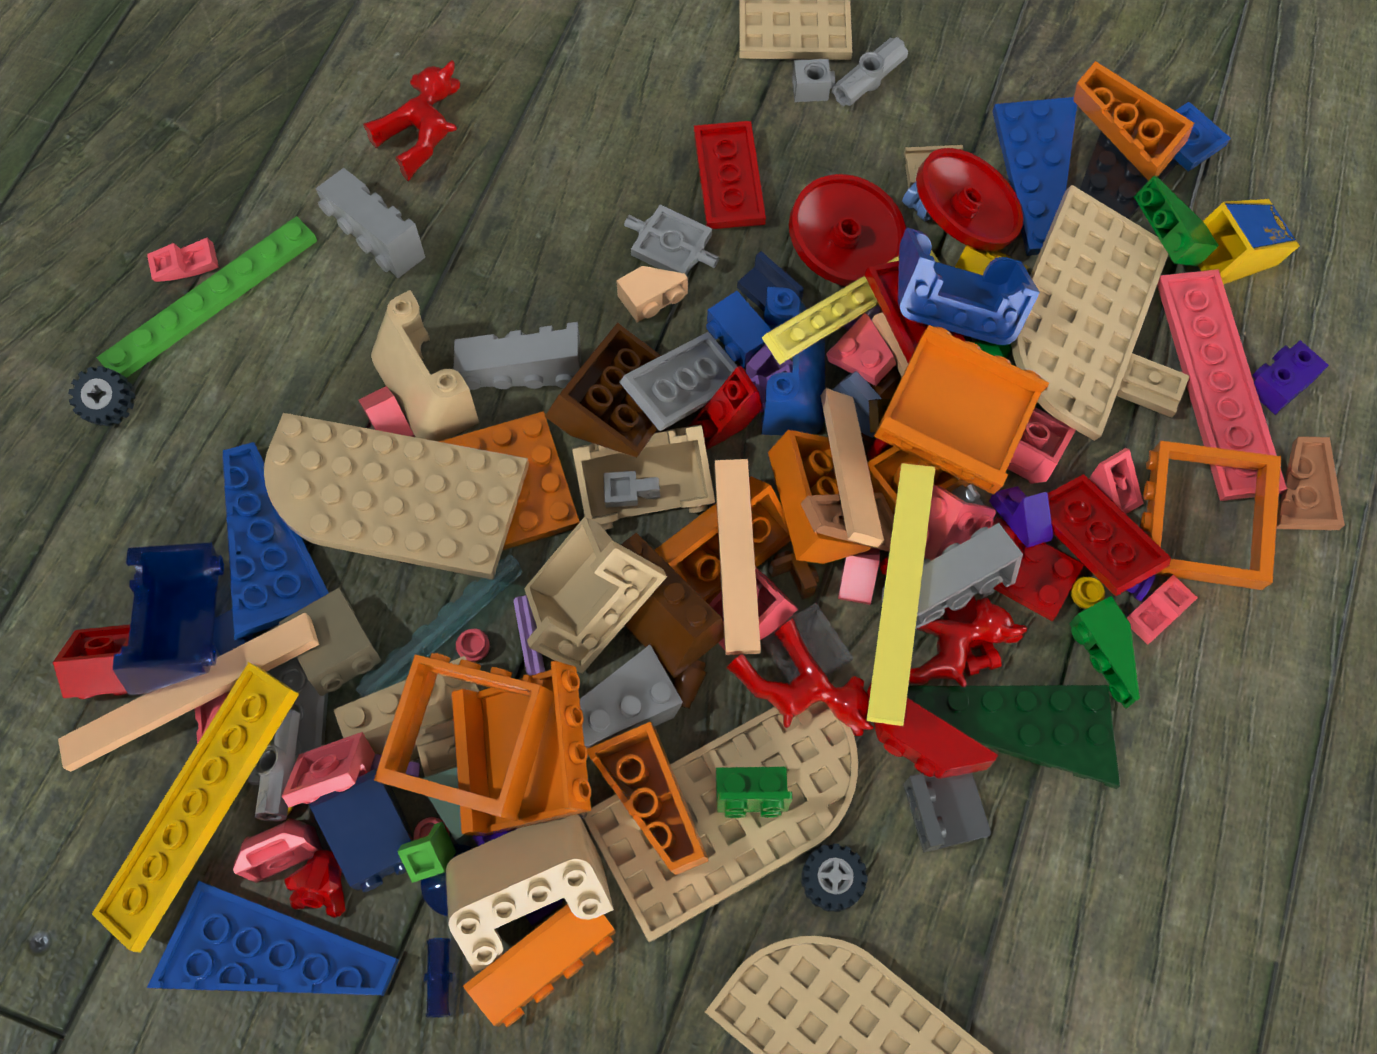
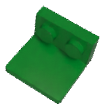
(752, 790)

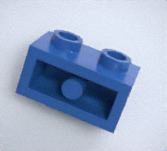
(737, 327)

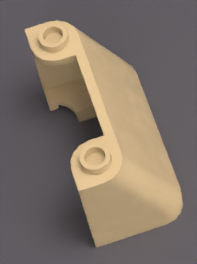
(432, 404)
(671, 455)

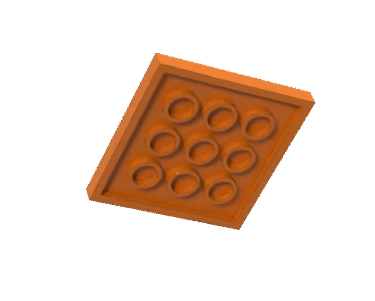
(545, 498)

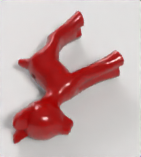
(433, 86)
(990, 625)
(847, 702)

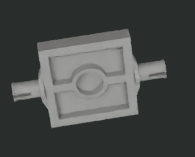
(671, 241)

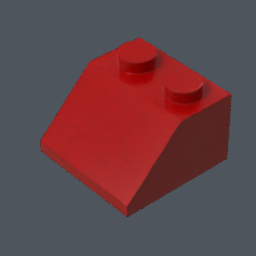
(87, 662)

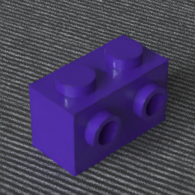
(1288, 376)

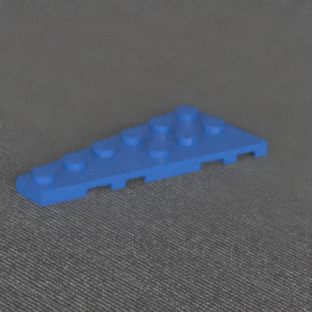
(1037, 156)
(251, 948)

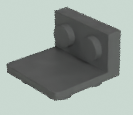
(946, 810)

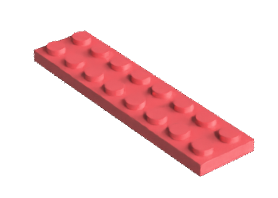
(1218, 374)

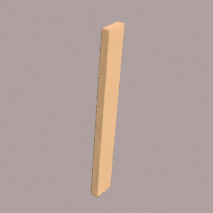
(177, 699)

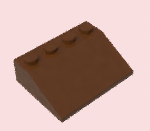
(597, 405)

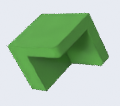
(428, 854)

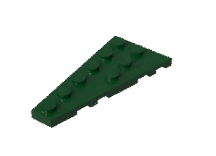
(1037, 723)

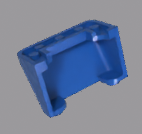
(963, 302)
(794, 397)

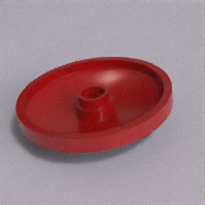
(969, 199)
(844, 227)

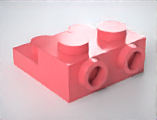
(328, 769)

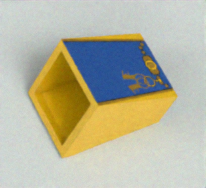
(1248, 238)

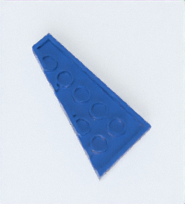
(267, 559)

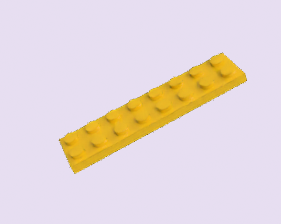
(194, 807)

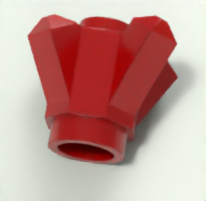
(318, 884)

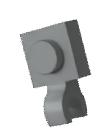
(624, 488)
(968, 495)

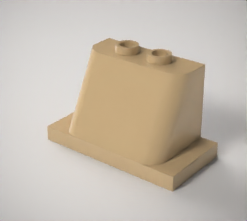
(587, 595)

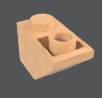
(650, 290)

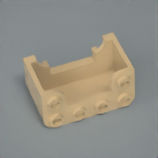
(521, 876)

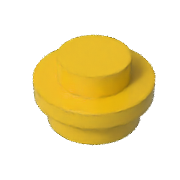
(1087, 592)

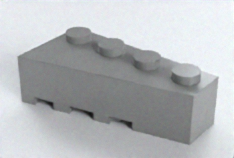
(370, 221)
(519, 358)
(966, 571)
(628, 699)

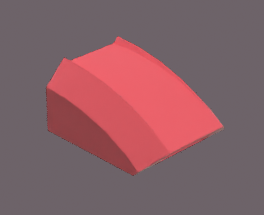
(1040, 447)
(773, 606)
(276, 850)

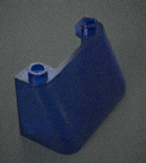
(170, 616)

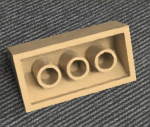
(377, 711)

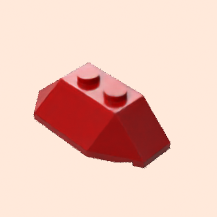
(933, 744)

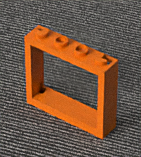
(1264, 518)
(410, 716)

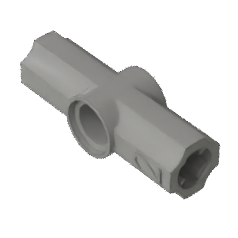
(870, 71)
(275, 769)

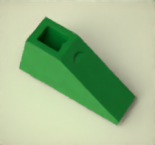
(1175, 224)
(1109, 642)

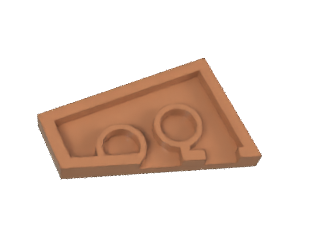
(1312, 488)
(827, 517)

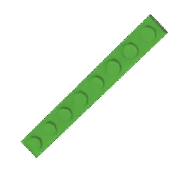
(208, 298)

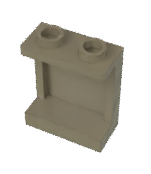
(342, 646)

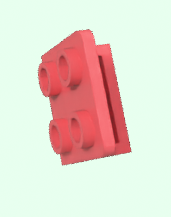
(953, 521)

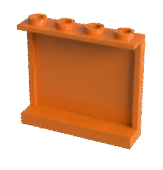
(961, 409)
(485, 740)

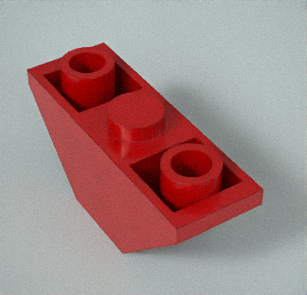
(729, 409)

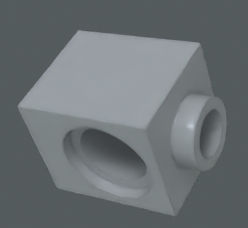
(812, 80)

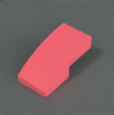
(176, 263)
(1161, 609)

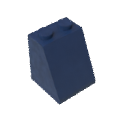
(364, 831)

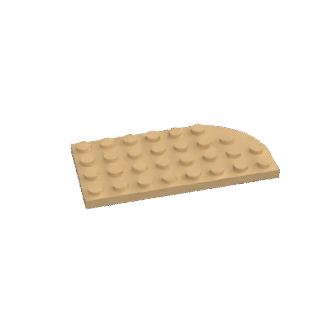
(795, 29)
(1090, 308)
(393, 494)
(740, 851)
(831, 1000)

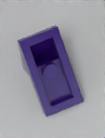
(1025, 515)

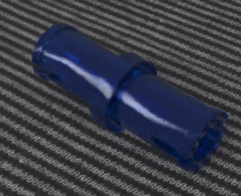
(437, 978)

